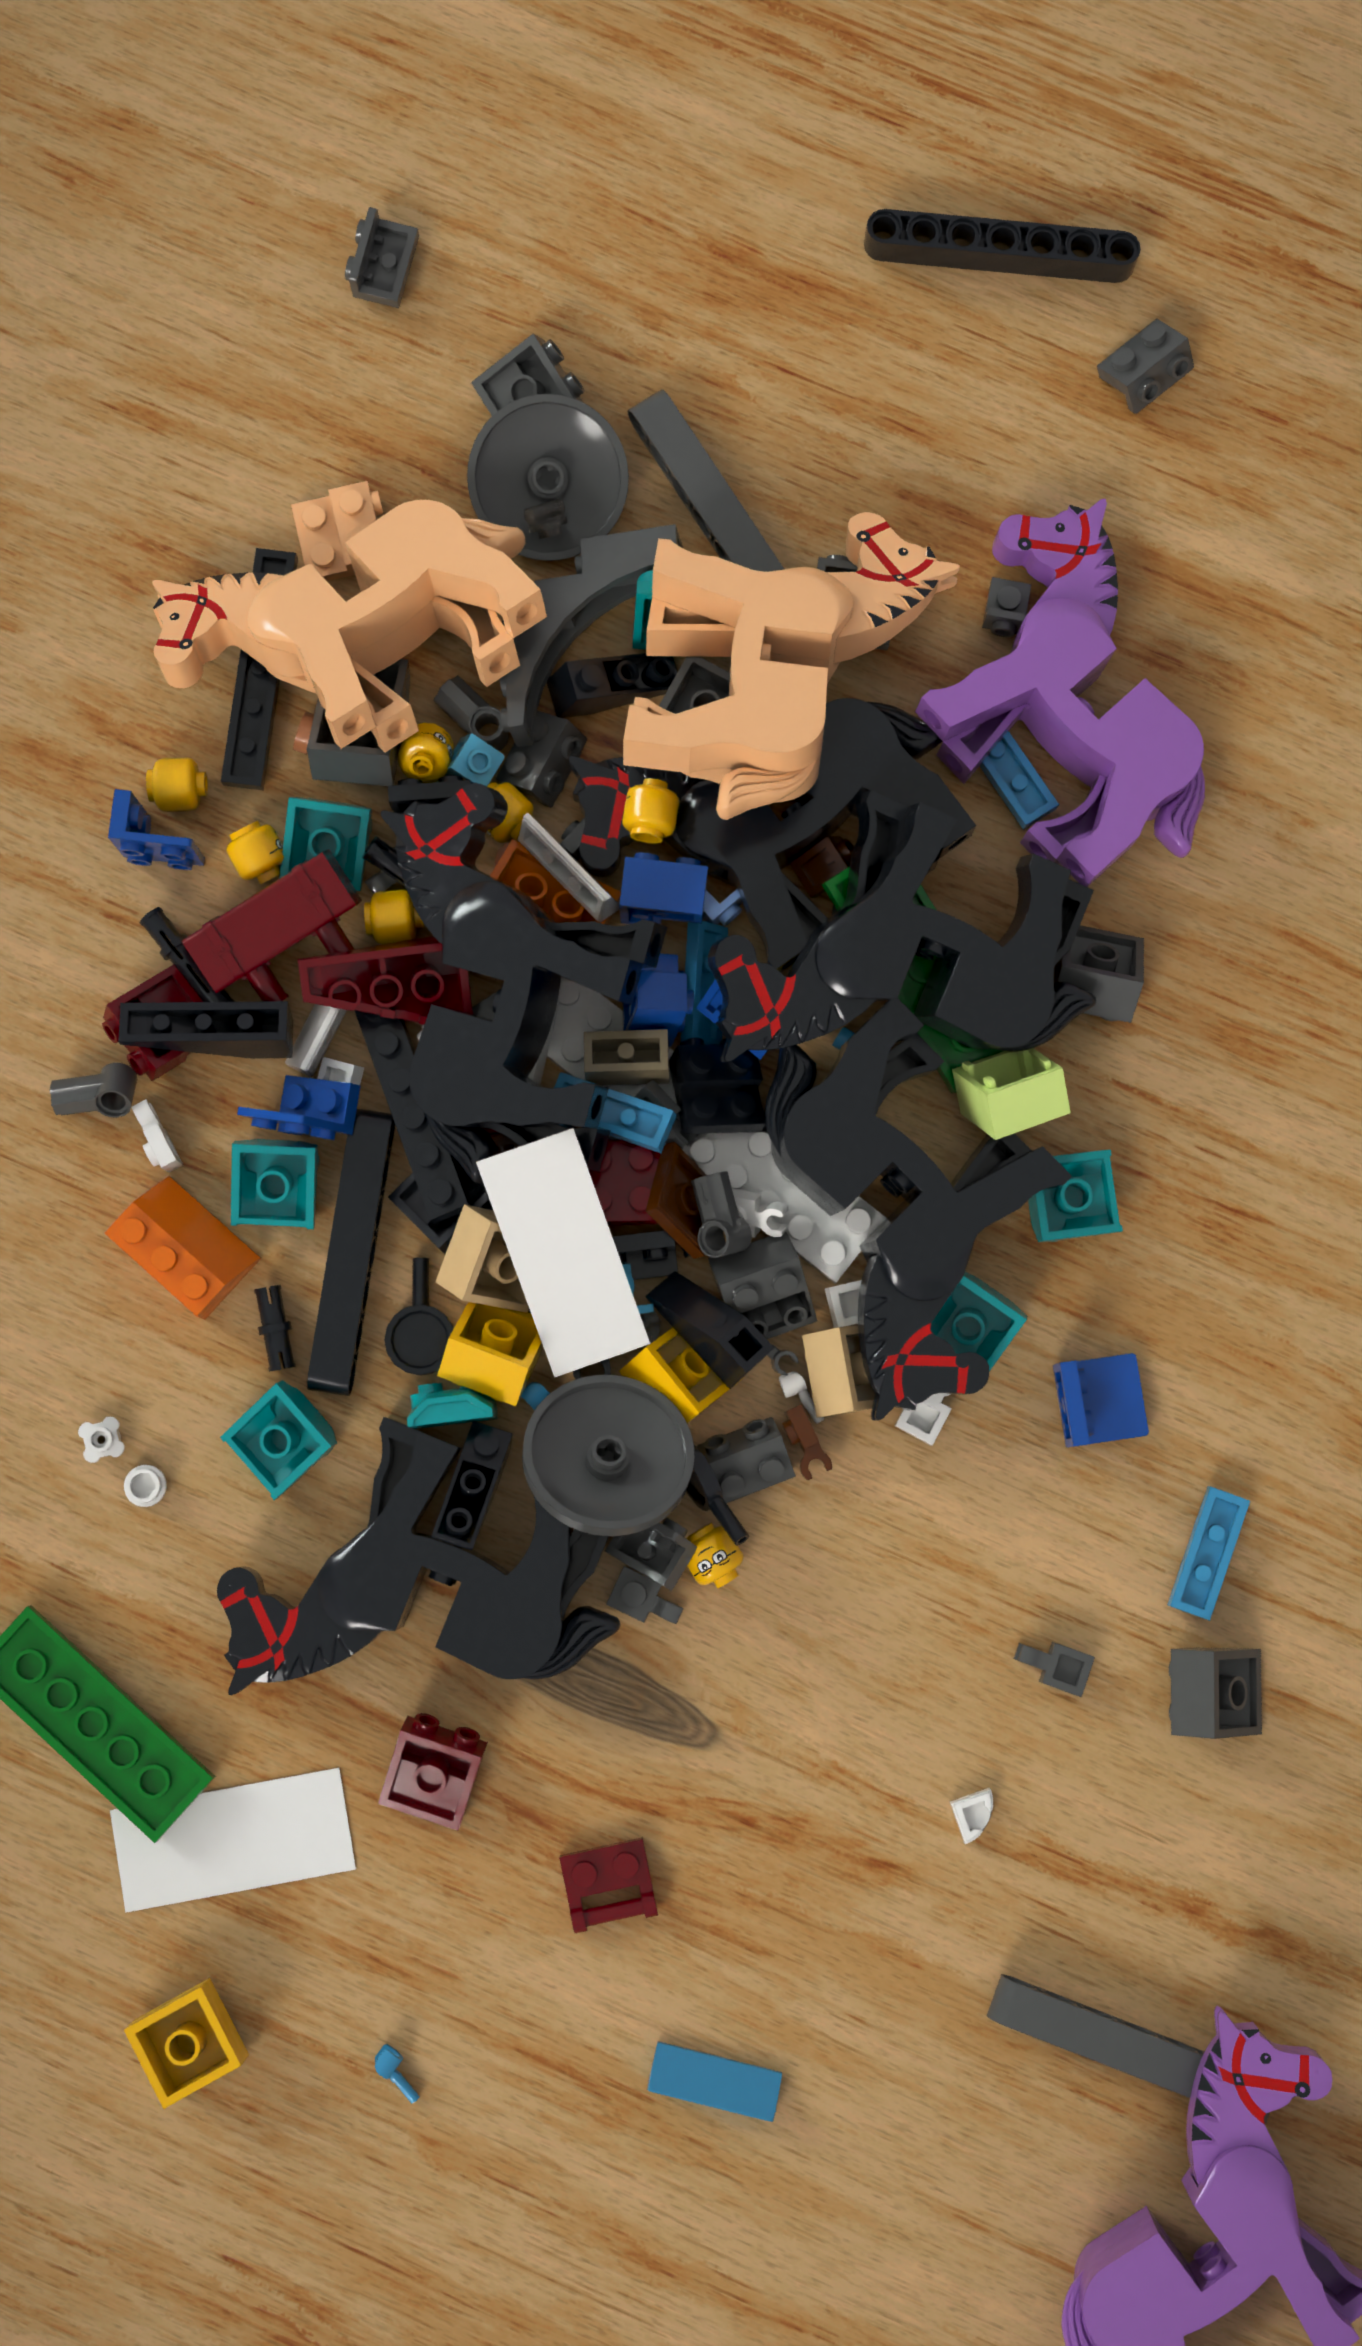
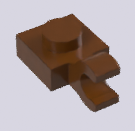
(801, 1431)

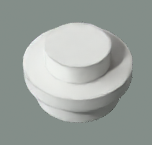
(145, 1485)

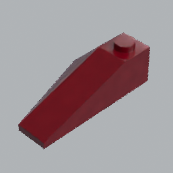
(387, 980)

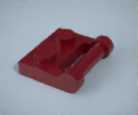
(606, 1870)

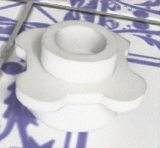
(112, 1444)

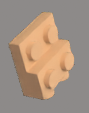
(329, 522)

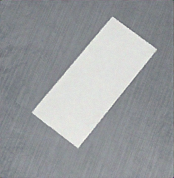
(563, 1252)
(238, 1841)

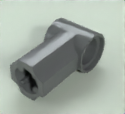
(470, 711)
(105, 1092)
(719, 1215)

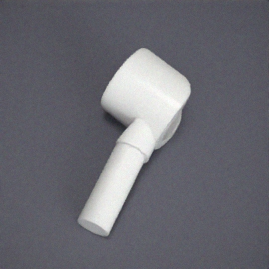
(795, 1384)

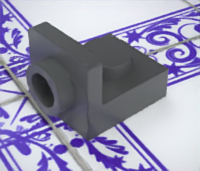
(1006, 606)

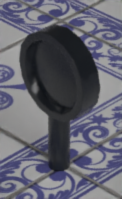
(418, 1332)
(707, 1495)

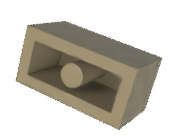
(626, 1057)

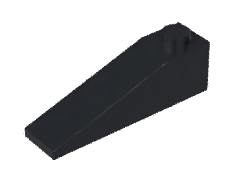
(210, 1027)

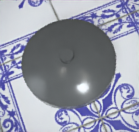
(546, 452)
(608, 1455)

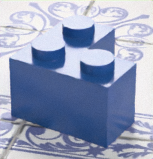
(662, 889)
(660, 999)

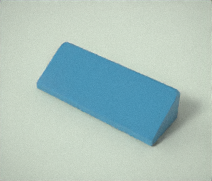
(714, 2081)

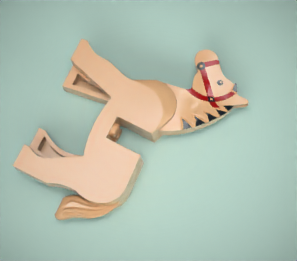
(415, 575)
(783, 645)

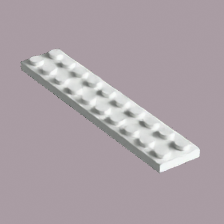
(819, 1239)

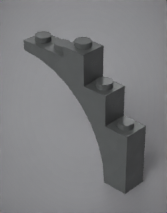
(603, 580)

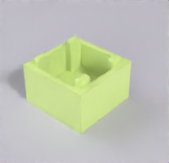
(1011, 1092)

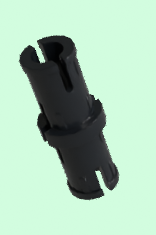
(274, 1328)

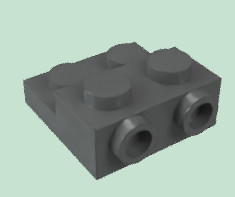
(524, 372)

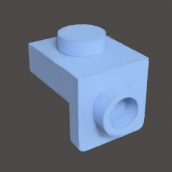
(723, 912)

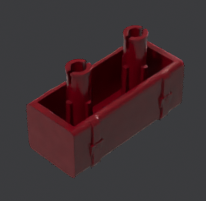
(273, 921)

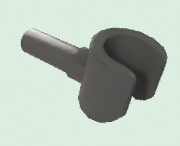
(776, 1354)

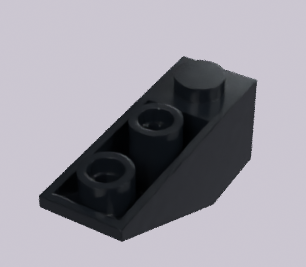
(608, 682)
(710, 1327)
(473, 1485)

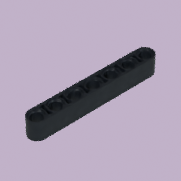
(1017, 235)
(351, 1253)

